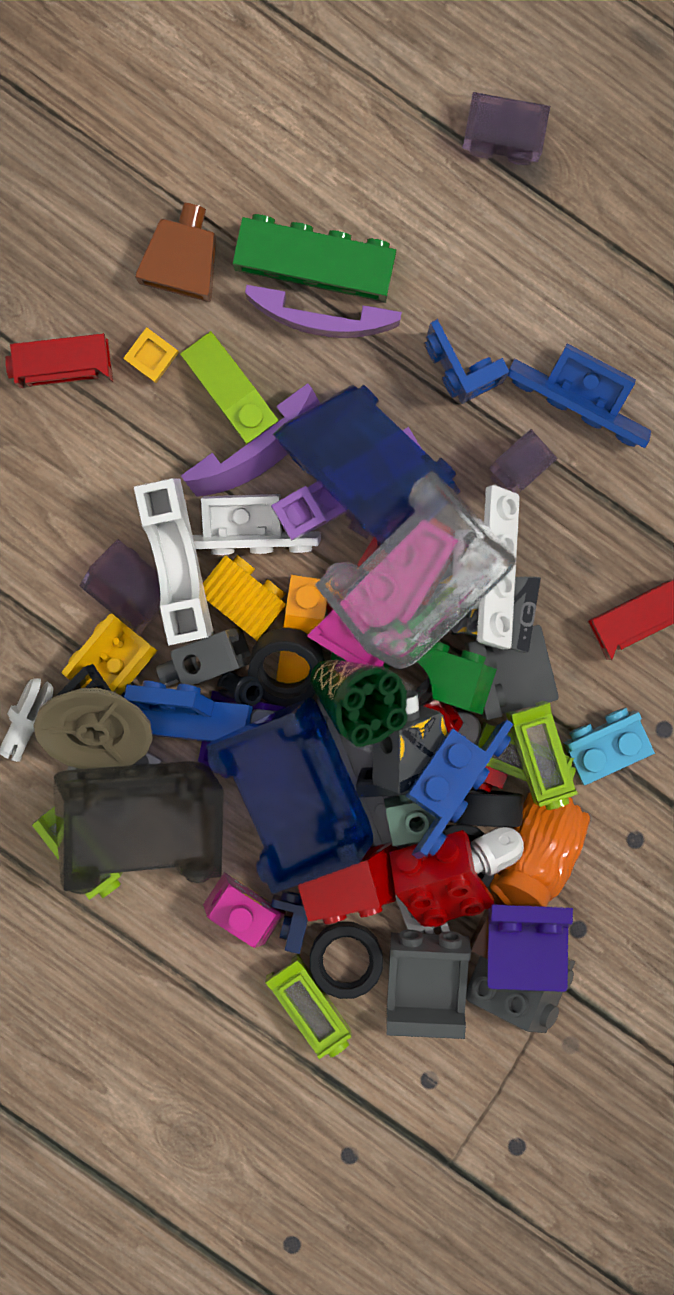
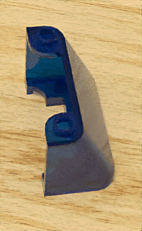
(361, 458)
(295, 795)

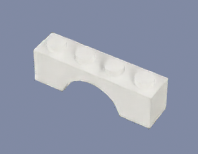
(179, 574)

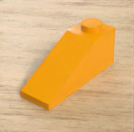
(303, 612)

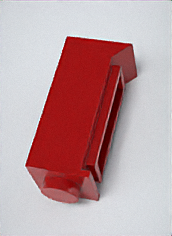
(59, 360)
(634, 619)

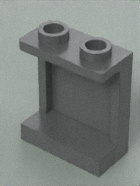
(427, 984)

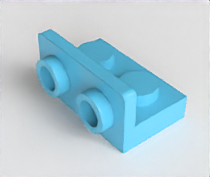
(608, 746)

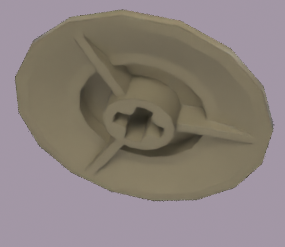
(93, 729)

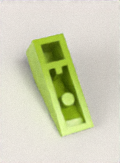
(229, 387)

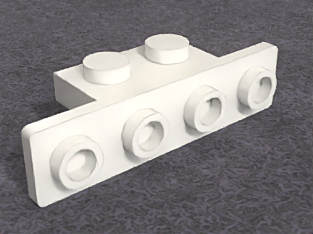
(246, 523)
(496, 608)

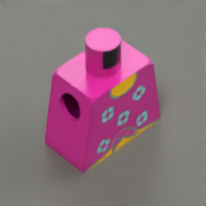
(242, 911)

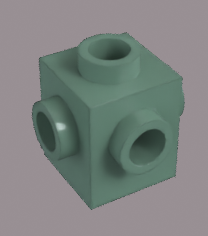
(402, 825)

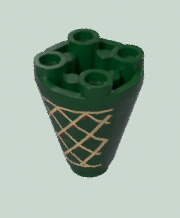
(360, 699)

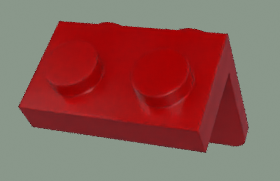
(440, 884)

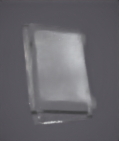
(419, 577)

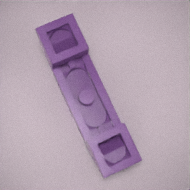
(273, 302)
(253, 459)
(310, 507)

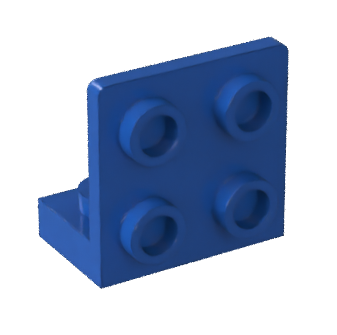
(481, 377)

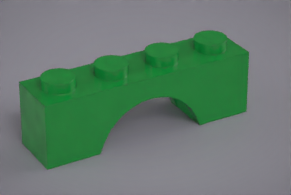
(455, 679)

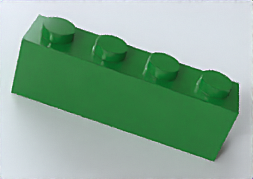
(313, 258)

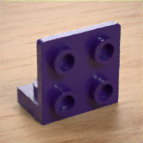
(528, 948)

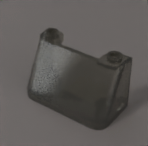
(138, 822)

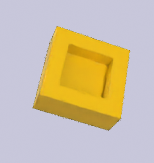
(151, 355)

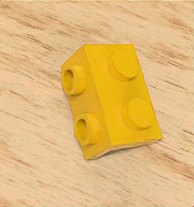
(115, 653)

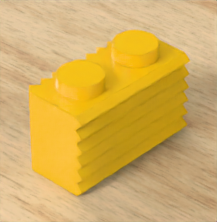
(242, 597)

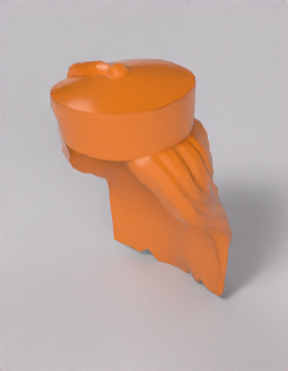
(551, 849)

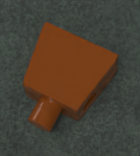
(181, 256)

